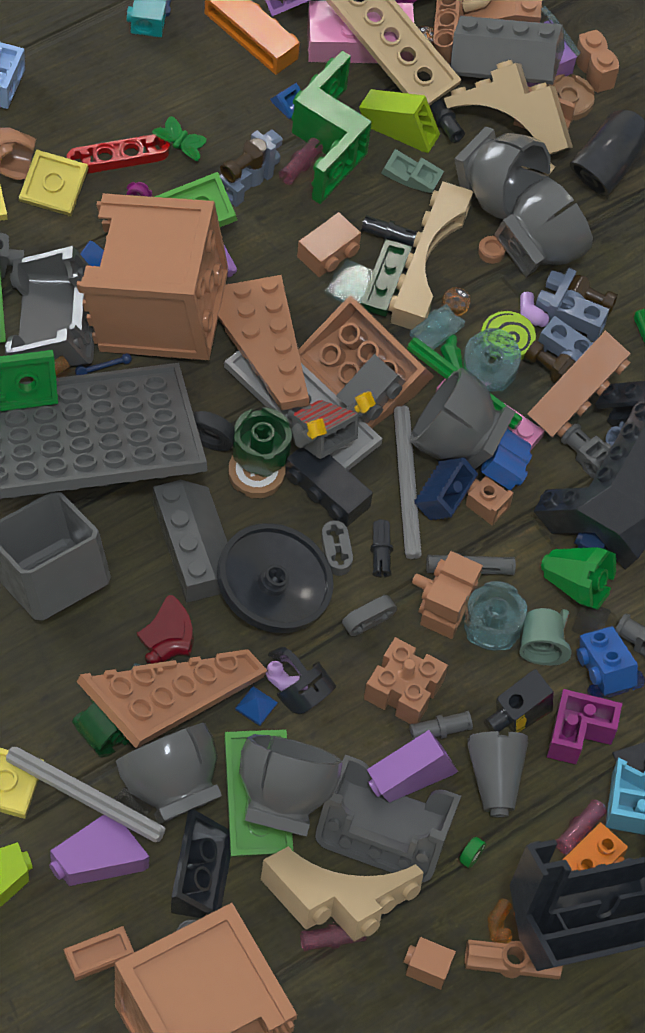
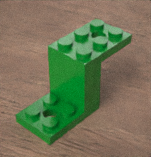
(333, 123)
(39, 392)

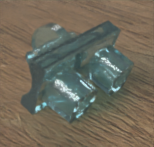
(437, 327)

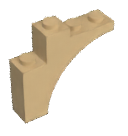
(509, 93)
(351, 900)

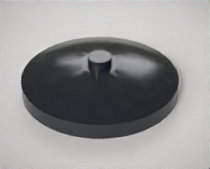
(275, 578)

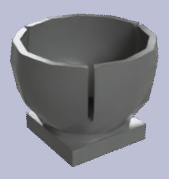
(495, 168)
(538, 237)
(461, 421)
(173, 772)
(286, 781)

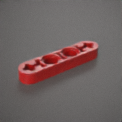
(119, 158)

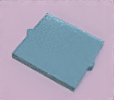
(553, 20)
(349, 280)

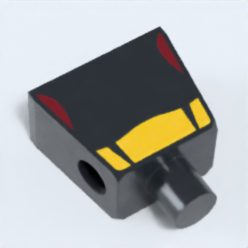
(522, 704)

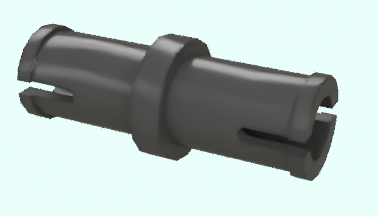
(443, 725)

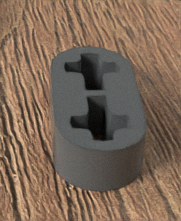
(343, 546)
(369, 615)

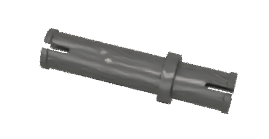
(491, 565)

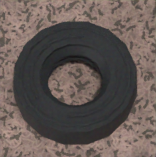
(214, 431)

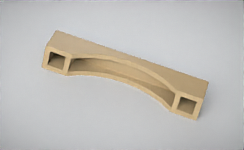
(447, 215)

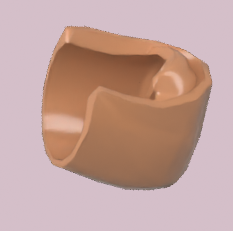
(15, 153)

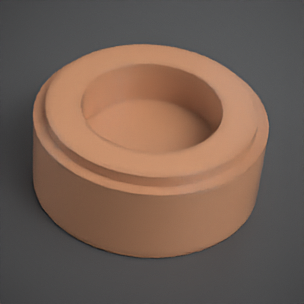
(491, 250)

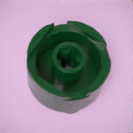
(262, 441)
(98, 730)

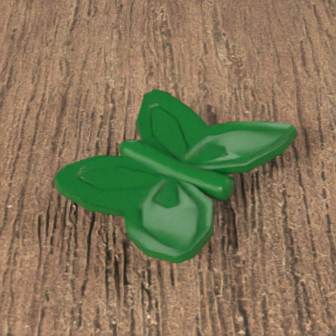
(181, 140)

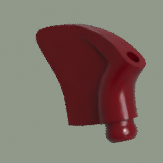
(168, 633)

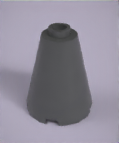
(498, 769)

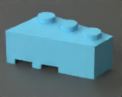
(626, 799)

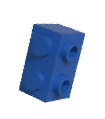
(607, 660)

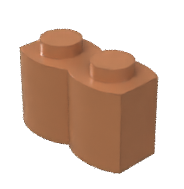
(597, 61)

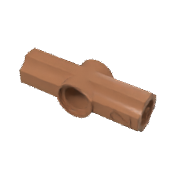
(493, 958)

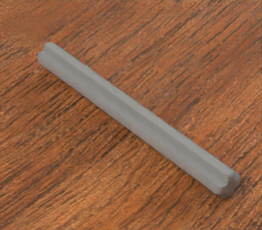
(407, 482)
(85, 794)

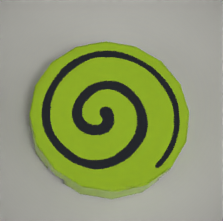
(514, 324)

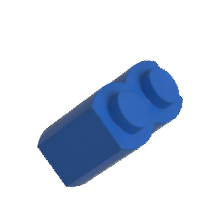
(509, 461)

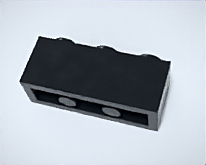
(329, 485)

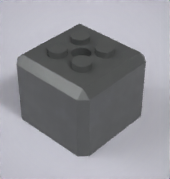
(50, 556)

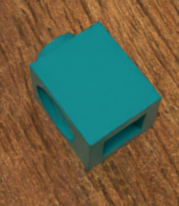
(147, 17)

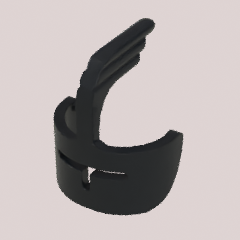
(309, 698)

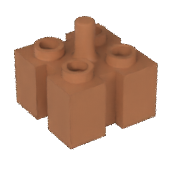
(448, 594)
(405, 681)

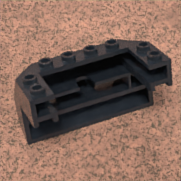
(616, 497)
(576, 913)

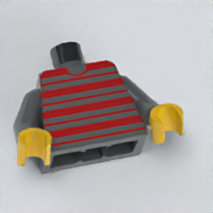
(326, 426)

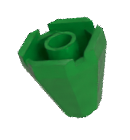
(581, 573)

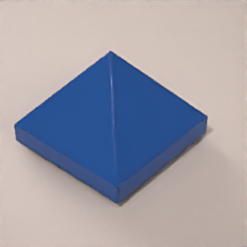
(256, 706)

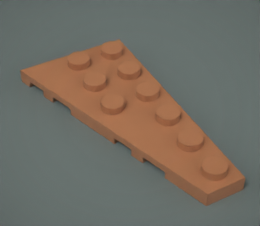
(263, 332)
(168, 693)

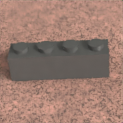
(486, 42)
(191, 535)

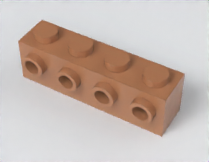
(579, 384)

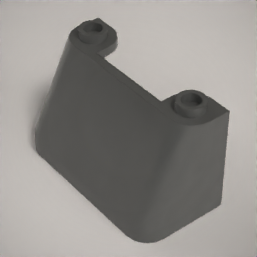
(52, 307)
(384, 832)

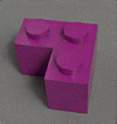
(581, 718)

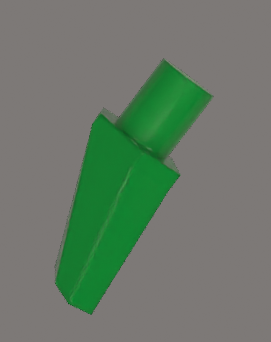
(452, 352)

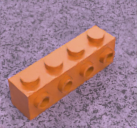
(597, 848)

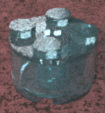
(497, 344)
(495, 616)

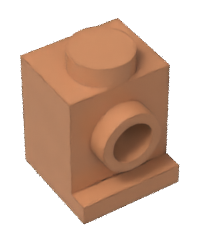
(488, 499)

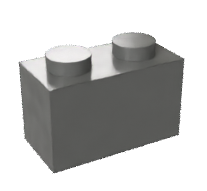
(376, 378)

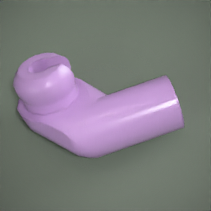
(532, 312)
(279, 677)

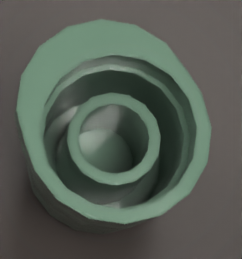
(544, 637)

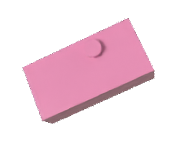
(330, 35)

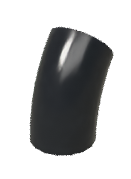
(610, 151)

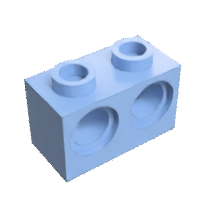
(11, 71)

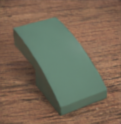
(414, 174)

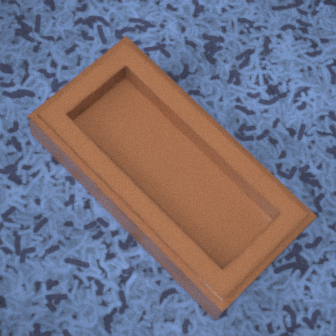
(98, 953)

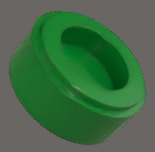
(472, 852)

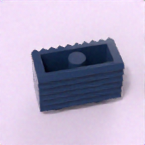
(446, 488)

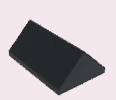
(201, 867)

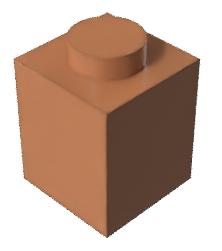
(429, 962)

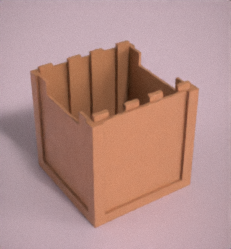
(156, 277)
(202, 982)

